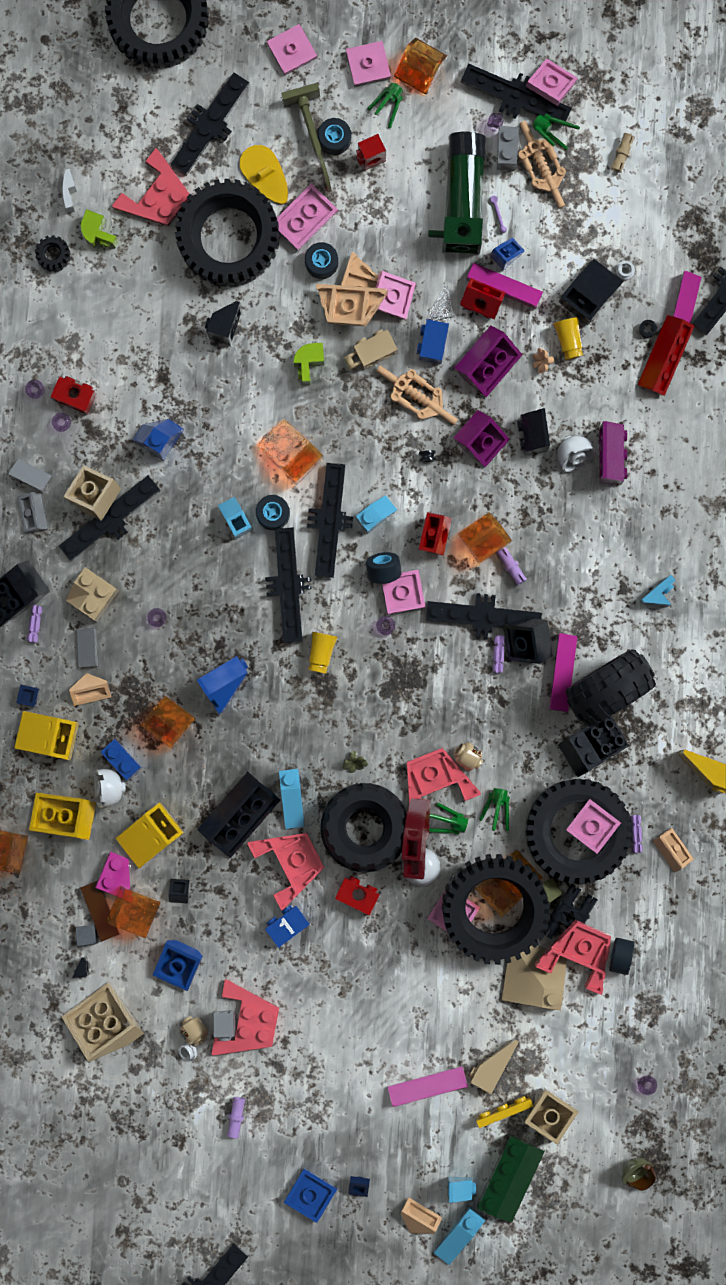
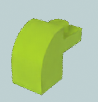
(92, 227)
(308, 355)

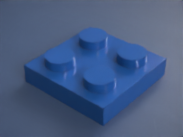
(310, 1195)

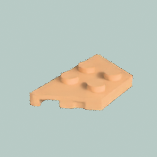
(359, 274)
(350, 304)

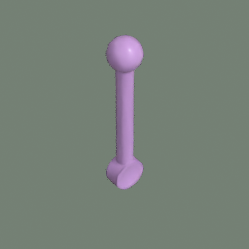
(494, 200)

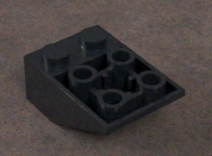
(590, 291)
(19, 591)
(593, 746)

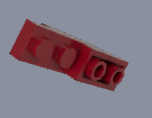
(415, 837)

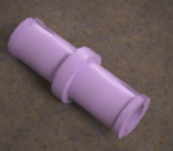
(511, 566)
(236, 1117)

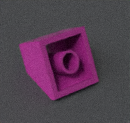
(481, 438)

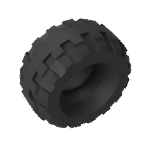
(611, 688)
(334, 827)

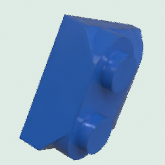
(178, 964)

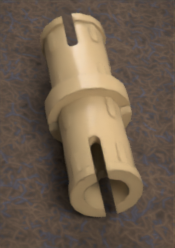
(622, 152)

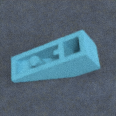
(291, 798)
(459, 1235)

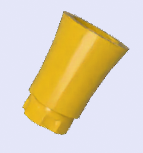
(569, 337)
(321, 651)

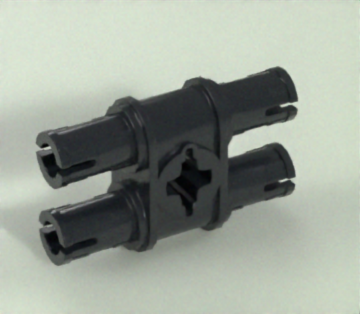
(566, 905)

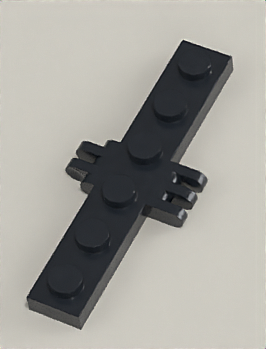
(513, 94)
(209, 123)
(715, 308)
(329, 520)
(112, 521)
(288, 585)
(482, 615)
(223, 1269)

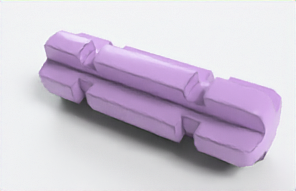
(34, 623)
(498, 657)
(637, 834)

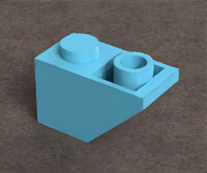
(235, 517)

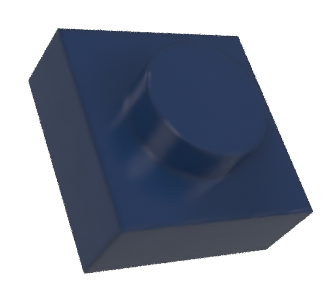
(28, 695)
(359, 1186)

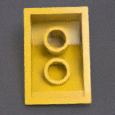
(709, 770)
(62, 816)

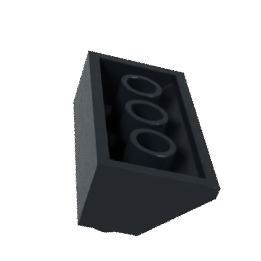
(238, 814)

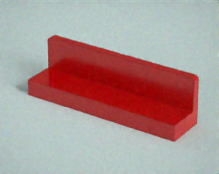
(666, 354)

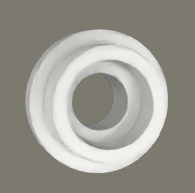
(628, 265)
(187, 1052)

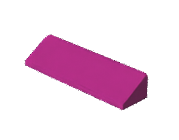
(514, 289)
(687, 296)
(563, 671)
(427, 1086)

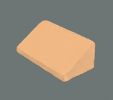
(673, 850)

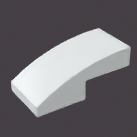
(68, 187)

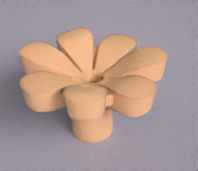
(542, 360)

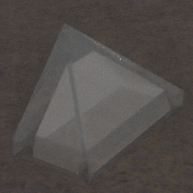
(442, 307)

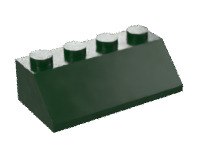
(510, 1178)

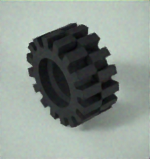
(49, 242)

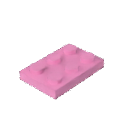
(305, 216)

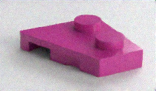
(114, 874)

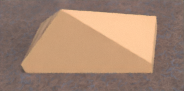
(89, 689)
(419, 1218)

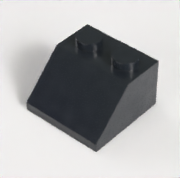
(223, 323)
(534, 432)
(528, 640)

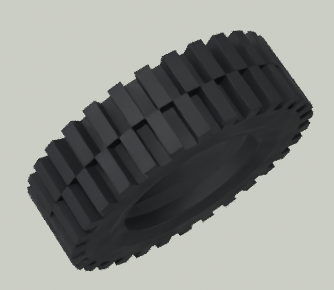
(119, 24)
(220, 197)
(539, 832)
(503, 944)

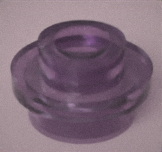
(495, 121)
(32, 383)
(57, 418)
(152, 613)
(381, 630)
(643, 1080)

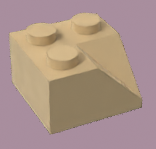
(92, 492)
(91, 594)
(550, 1116)

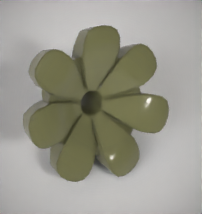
(354, 762)

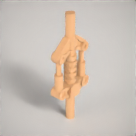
(534, 147)
(401, 384)

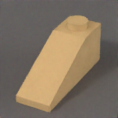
(490, 1070)

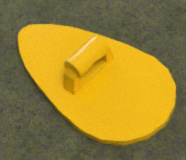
(264, 172)

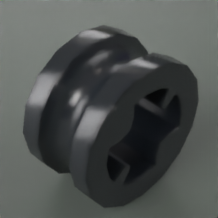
(653, 328)
(427, 456)

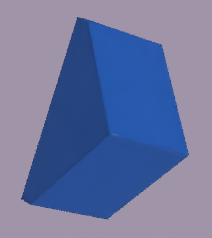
(507, 253)

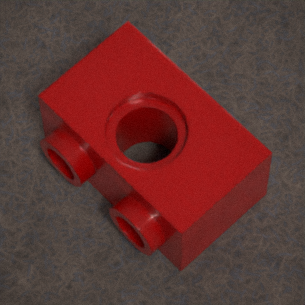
(371, 152)
(477, 290)
(82, 402)
(435, 533)
(364, 905)

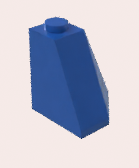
(158, 437)
(224, 682)

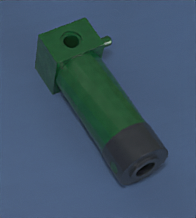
(463, 194)

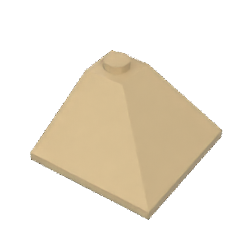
(532, 985)
(102, 1023)

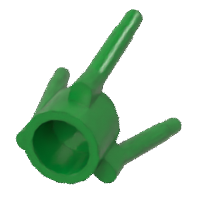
(391, 94)
(543, 126)
(499, 797)
(458, 823)

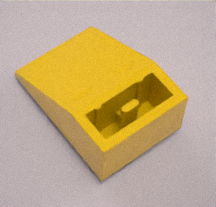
(46, 735)
(150, 835)

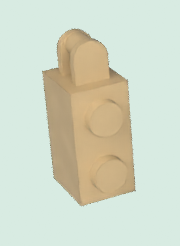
(372, 350)

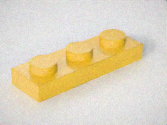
(504, 1111)

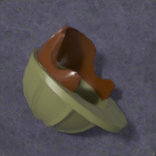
(638, 1174)

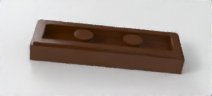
(99, 911)

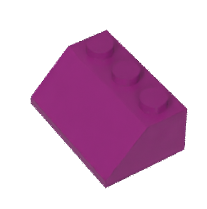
(488, 360)
(612, 453)

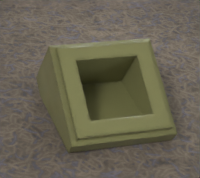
(552, 889)

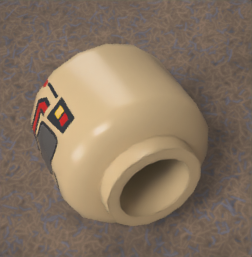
(468, 756)
(194, 1031)

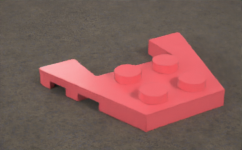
(163, 197)
(436, 772)
(297, 859)
(584, 946)
(255, 1022)

